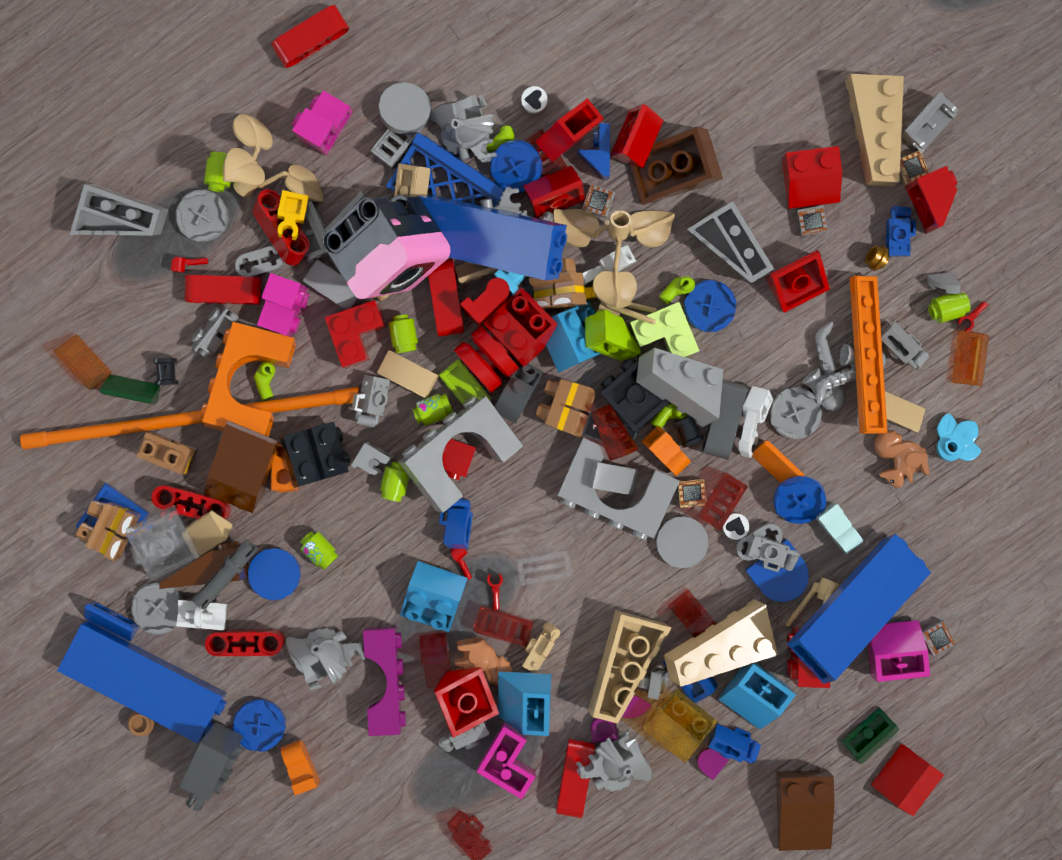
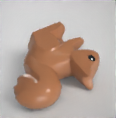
(907, 457)
(480, 654)

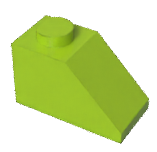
(610, 336)

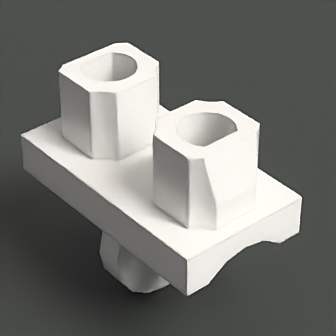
(194, 617)

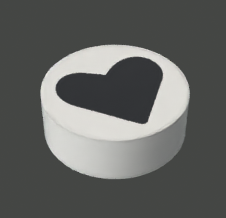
(534, 100)
(736, 526)

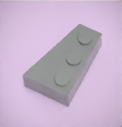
(114, 213)
(733, 241)
(684, 382)

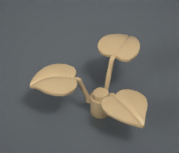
(248, 175)
(649, 227)

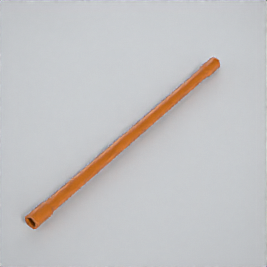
(44, 438)

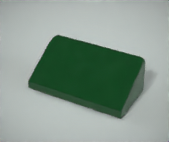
(130, 389)
(870, 735)

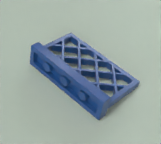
(452, 165)

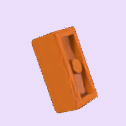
(775, 462)

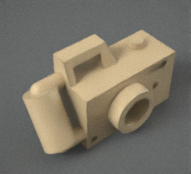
(539, 648)

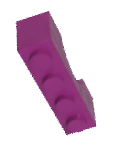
(382, 646)

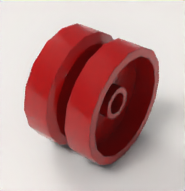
(487, 358)

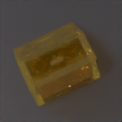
(679, 724)

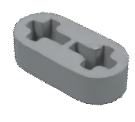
(262, 268)
(761, 532)

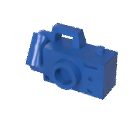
(898, 232)
(457, 525)
(734, 744)

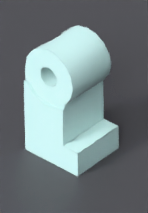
(839, 528)

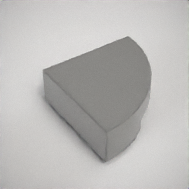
(945, 281)

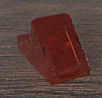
(691, 613)
(434, 657)

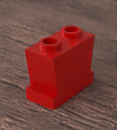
(569, 130)

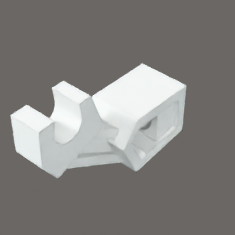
(606, 264)
(754, 412)

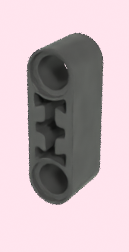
(722, 431)

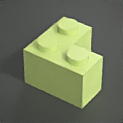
(670, 326)

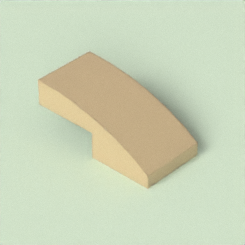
(407, 374)

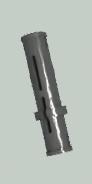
(232, 566)

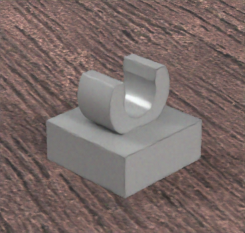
(655, 683)

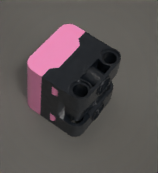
(386, 246)

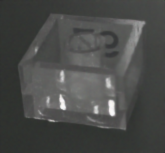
(162, 543)

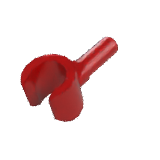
(178, 263)
(972, 316)
(457, 555)
(495, 591)

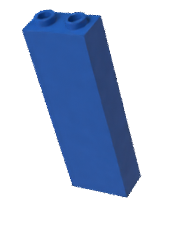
(499, 238)
(859, 608)
(142, 682)

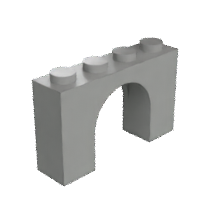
(425, 461)
(642, 516)

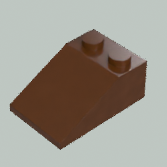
(677, 166)
(241, 467)
(204, 568)
(805, 809)

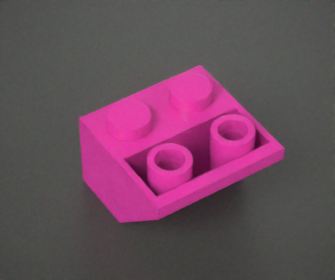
(898, 652)

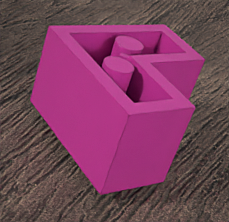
(322, 123)
(282, 305)
(501, 765)

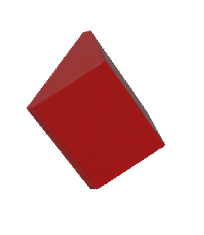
(637, 136)
(555, 191)
(799, 281)
(465, 699)
(907, 779)

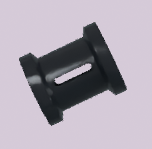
(160, 368)
(688, 431)

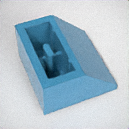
(568, 340)
(433, 596)
(757, 695)
(525, 701)

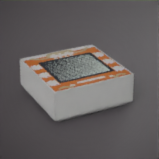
(598, 200)
(812, 221)
(938, 638)

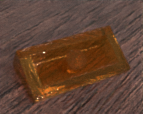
(970, 358)
(83, 362)

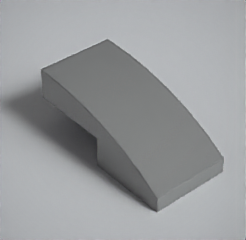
(330, 284)
(613, 478)

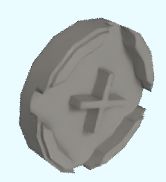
(404, 108)
(202, 216)
(795, 413)
(682, 542)
(156, 608)

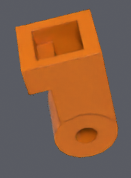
(666, 450)
(280, 475)
(299, 767)

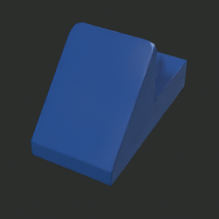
(599, 159)

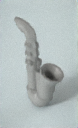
(847, 375)
(834, 396)

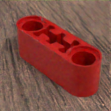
(310, 36)
(269, 223)
(222, 289)
(446, 300)
(186, 494)
(251, 635)
(572, 787)

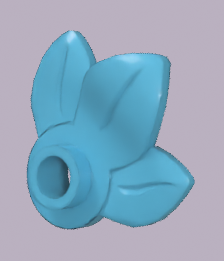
(959, 436)

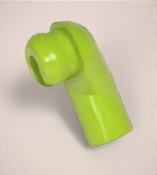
(506, 134)
(678, 286)
(263, 378)
(666, 413)

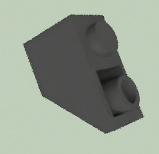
(518, 392)

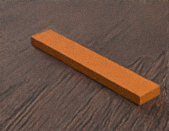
(868, 355)

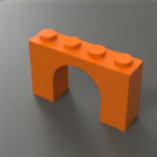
(243, 346)

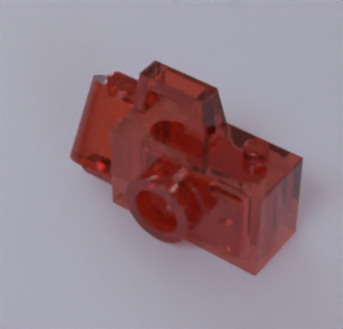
(468, 836)

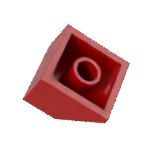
(812, 177)
(933, 197)

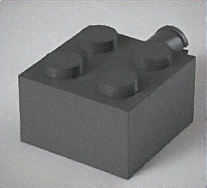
(211, 764)

